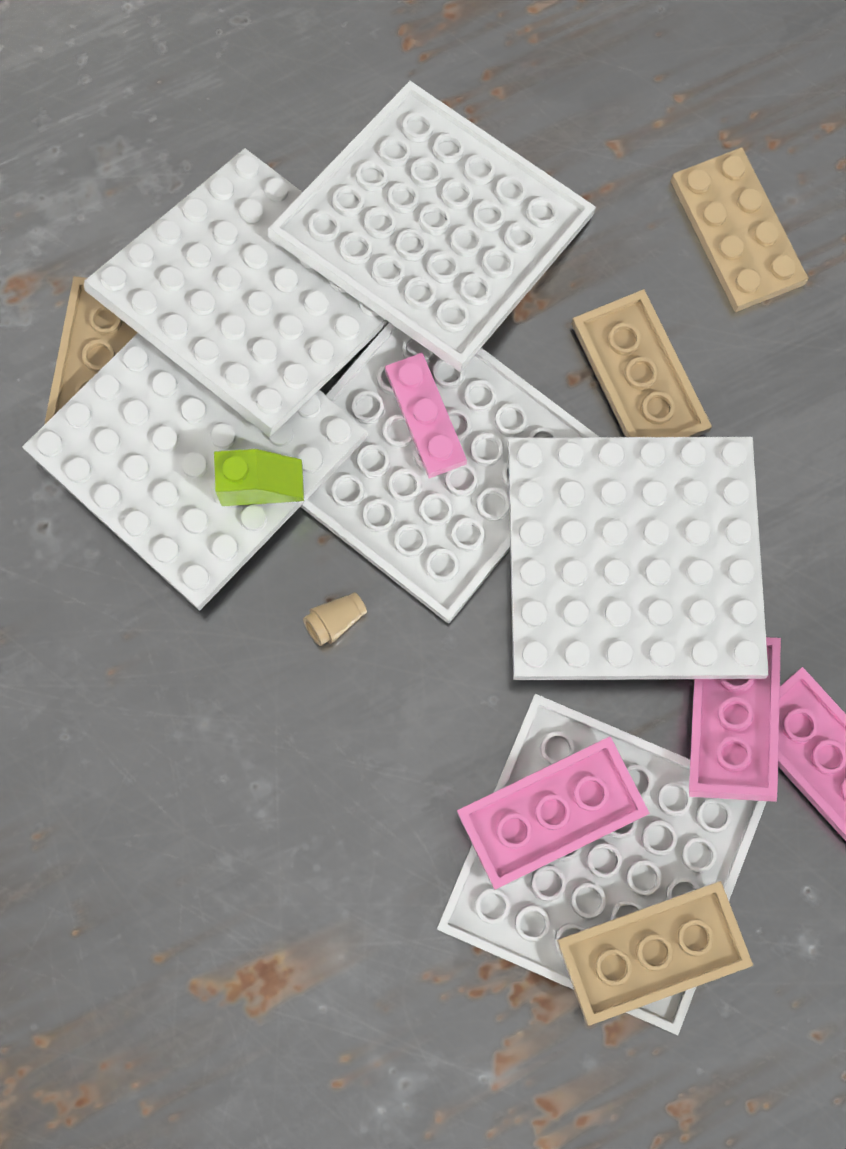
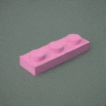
(425, 415)

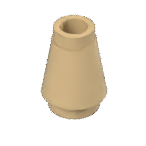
(333, 618)

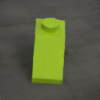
(257, 477)

